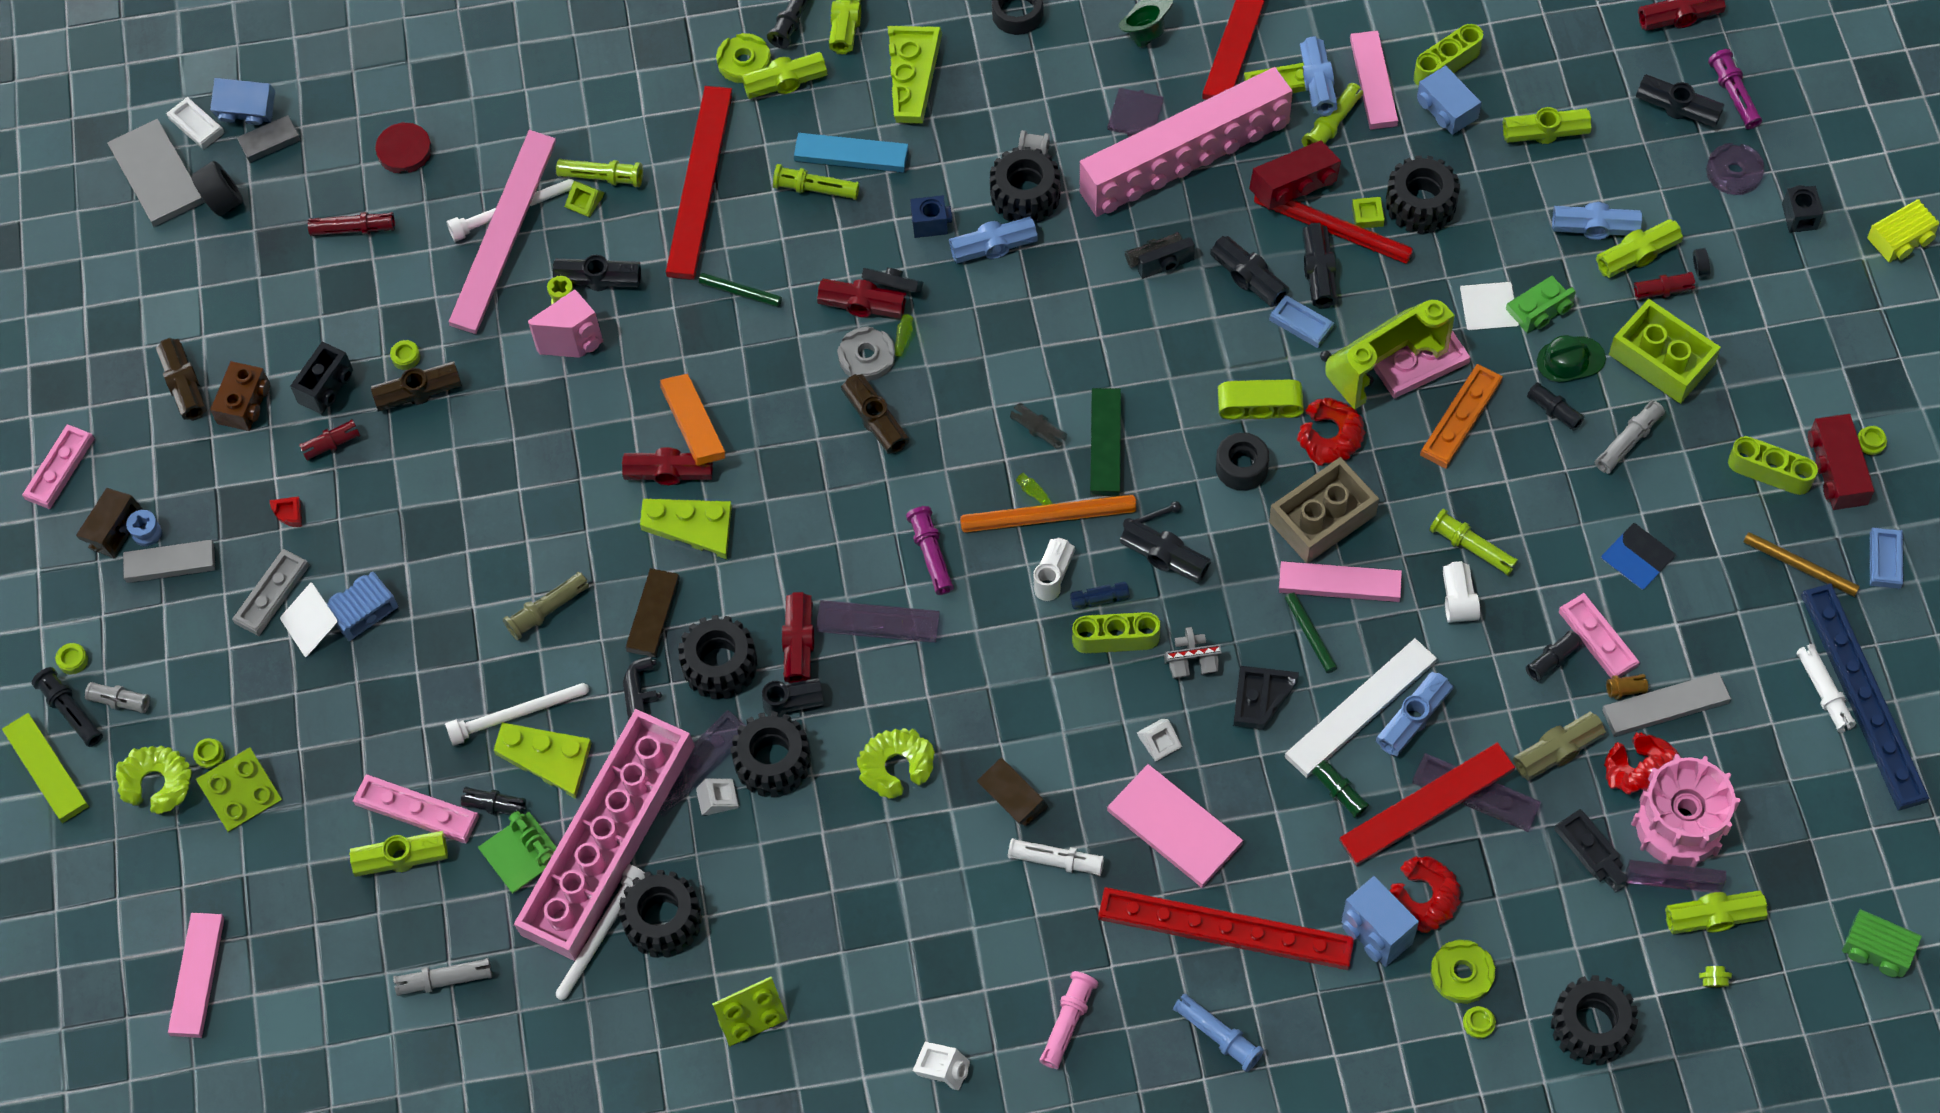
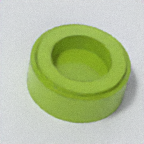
(405, 355)
(71, 658)

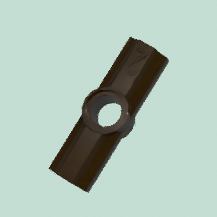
(181, 379)
(430, 380)
(882, 426)

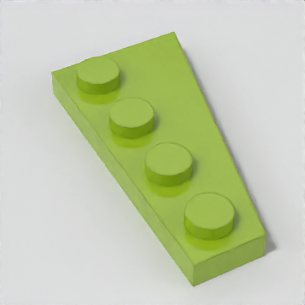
(912, 69)

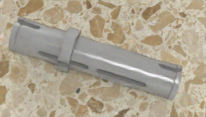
(1637, 427)
(442, 977)

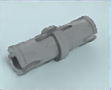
(117, 697)

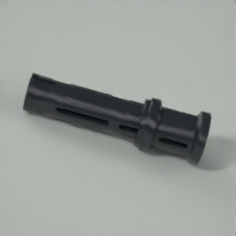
(786, 24)
(60, 697)

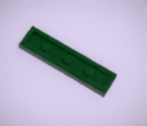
(1105, 441)

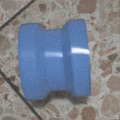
(150, 529)

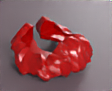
(1344, 443)
(1630, 779)
(1444, 888)

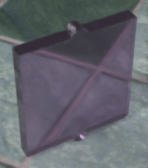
(1134, 111)

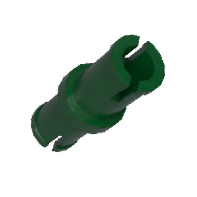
(1340, 788)

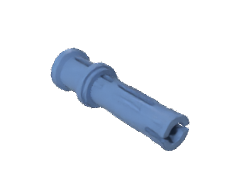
(1230, 1041)

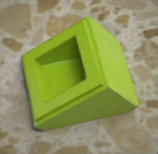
(583, 198)

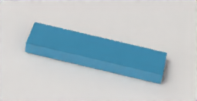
(851, 152)

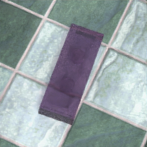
(1675, 876)

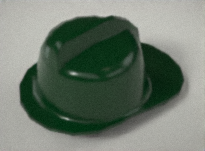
(1146, 21)
(1570, 358)

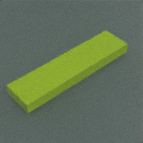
(45, 768)

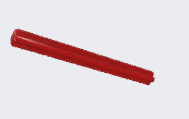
(1345, 230)

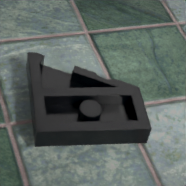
(1261, 694)

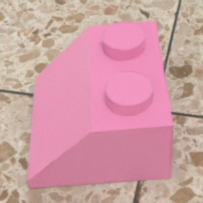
(566, 328)

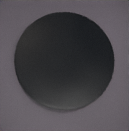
(1701, 262)

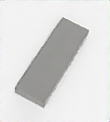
(169, 561)
(270, 592)

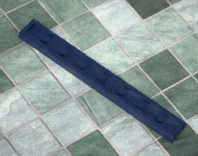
(1865, 697)

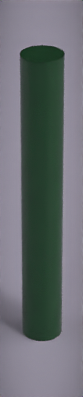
(739, 289)
(1310, 633)

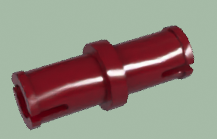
(1664, 286)
(329, 440)

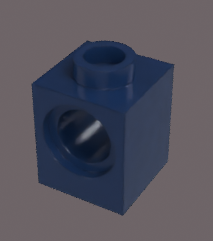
(930, 226)

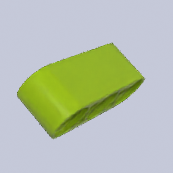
(1453, 51)
(1260, 399)
(1787, 463)
(1127, 623)

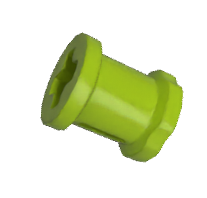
(559, 287)

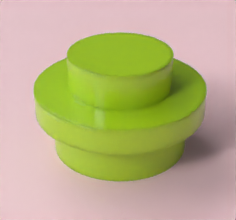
(1872, 440)
(208, 753)
(1715, 977)
(1479, 1022)

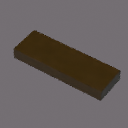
(652, 612)

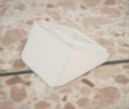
(1159, 739)
(716, 796)

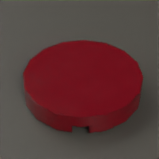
(403, 147)

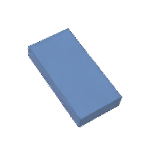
(1301, 321)
(1886, 558)

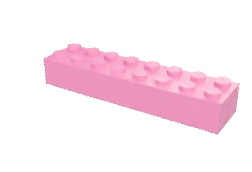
(1185, 142)
(604, 835)

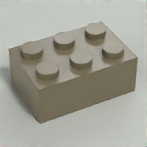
(1323, 510)

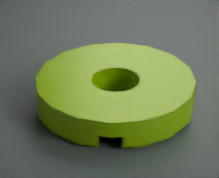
(739, 45)
(1462, 989)

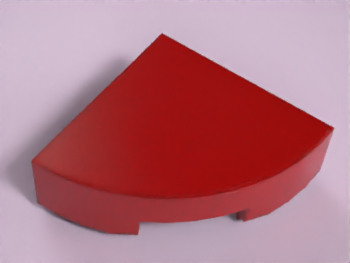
(288, 510)

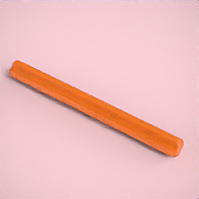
(1048, 513)

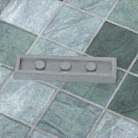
(1666, 704)

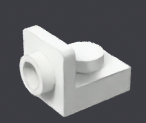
(942, 1064)

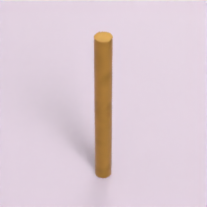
(1801, 564)

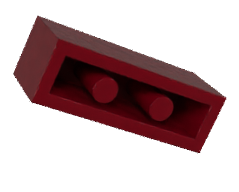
(1295, 174)
(1840, 462)

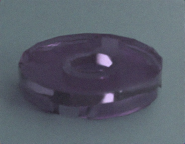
(1735, 182)

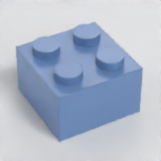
(1379, 922)

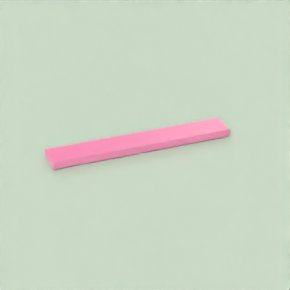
(502, 232)

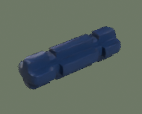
(1099, 595)

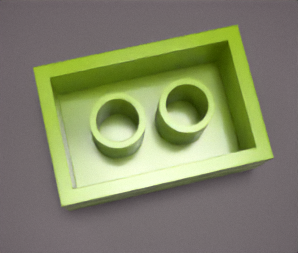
(1664, 350)

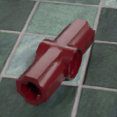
(1677, 12)
(861, 298)
(664, 467)
(798, 637)

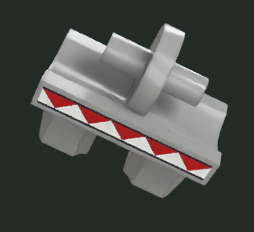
(1179, 658)

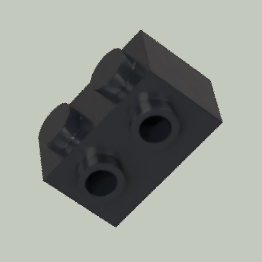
(322, 378)

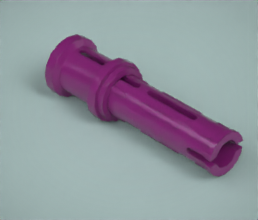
(1732, 80)
(927, 538)

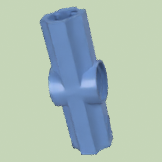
(1318, 76)
(1595, 220)
(993, 240)
(1423, 700)

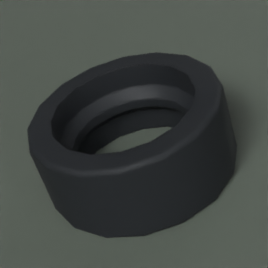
(1019, 24)

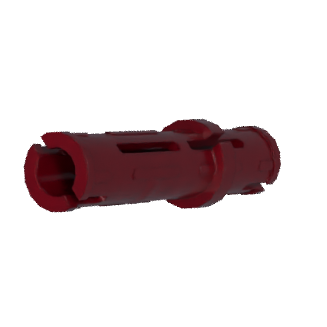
(350, 224)

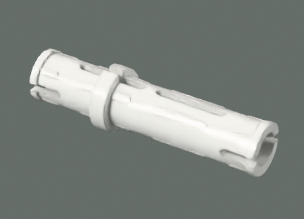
(1831, 698)
(1056, 857)

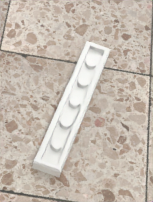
(1360, 707)

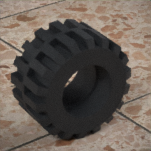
(1019, 167)
(1426, 176)
(715, 635)
(765, 732)
(654, 890)
(1601, 996)

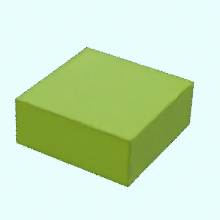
(1368, 212)

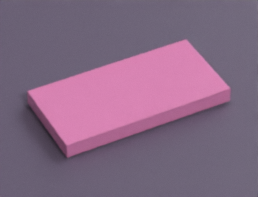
(1175, 825)

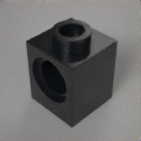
(1801, 218)

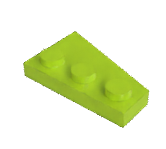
(691, 521)
(547, 754)

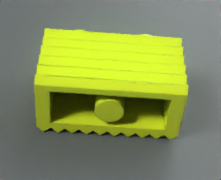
(1903, 231)

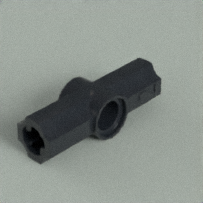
(1680, 100)
(1319, 265)
(1249, 271)
(611, 272)
(1165, 551)

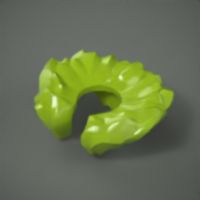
(886, 746)
(148, 760)

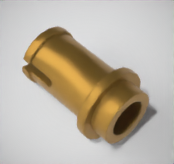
(1630, 685)

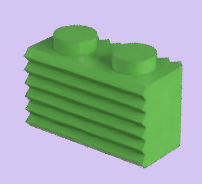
(1881, 944)

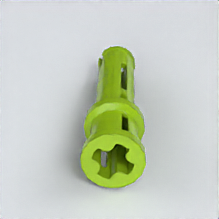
(1326, 126)
(612, 172)
(802, 181)
(1461, 534)

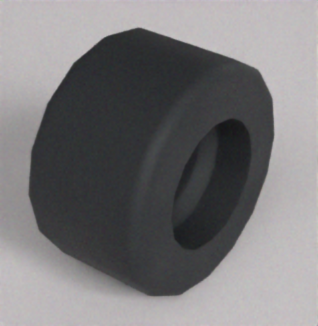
(217, 188)
(1242, 445)

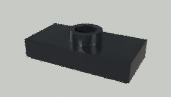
(1166, 258)
(892, 278)

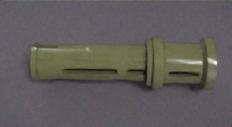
(534, 613)

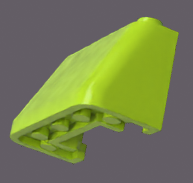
(1419, 327)

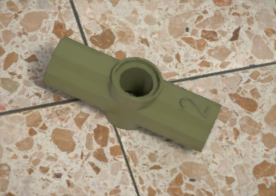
(1559, 746)

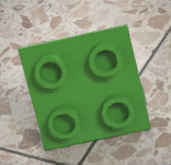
(519, 851)

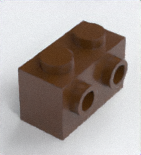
(240, 396)

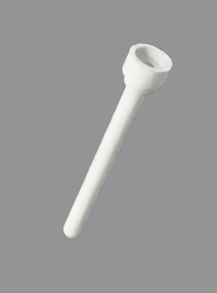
(460, 227)
(459, 730)
(598, 934)

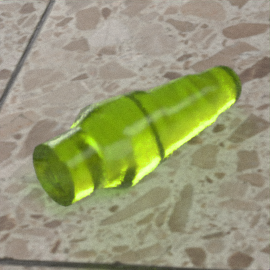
(903, 333)
(1032, 488)

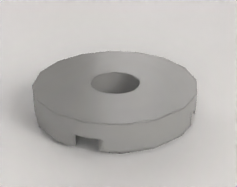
(861, 339)

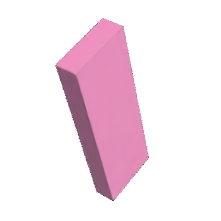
(58, 466)
(1598, 636)

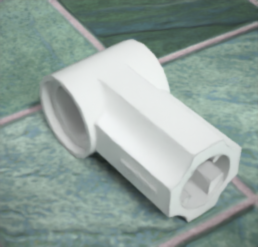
(1052, 568)
(1461, 601)

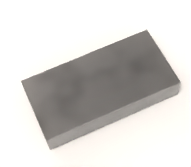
(268, 138)

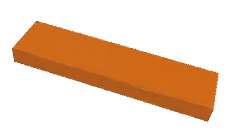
(1461, 416)
(692, 419)

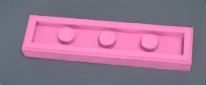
(1373, 80)
(1340, 581)
(415, 808)
(196, 975)

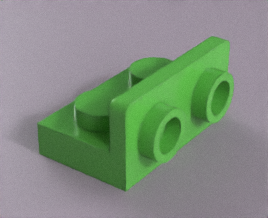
(1541, 304)

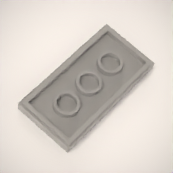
(155, 172)

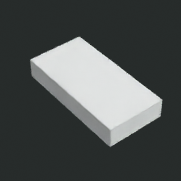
(195, 123)

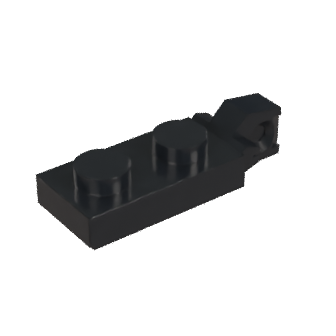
(1592, 849)

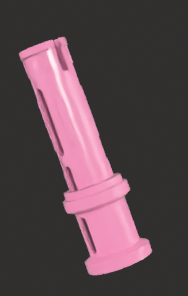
(1072, 1007)

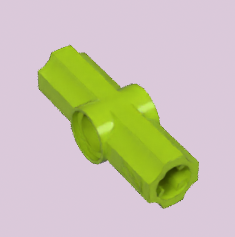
(844, 20)
(784, 75)
(1534, 125)
(1639, 248)
(380, 858)
(1716, 912)

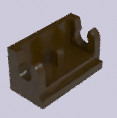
(107, 522)
(1012, 792)

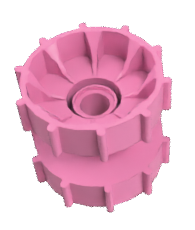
(1691, 786)

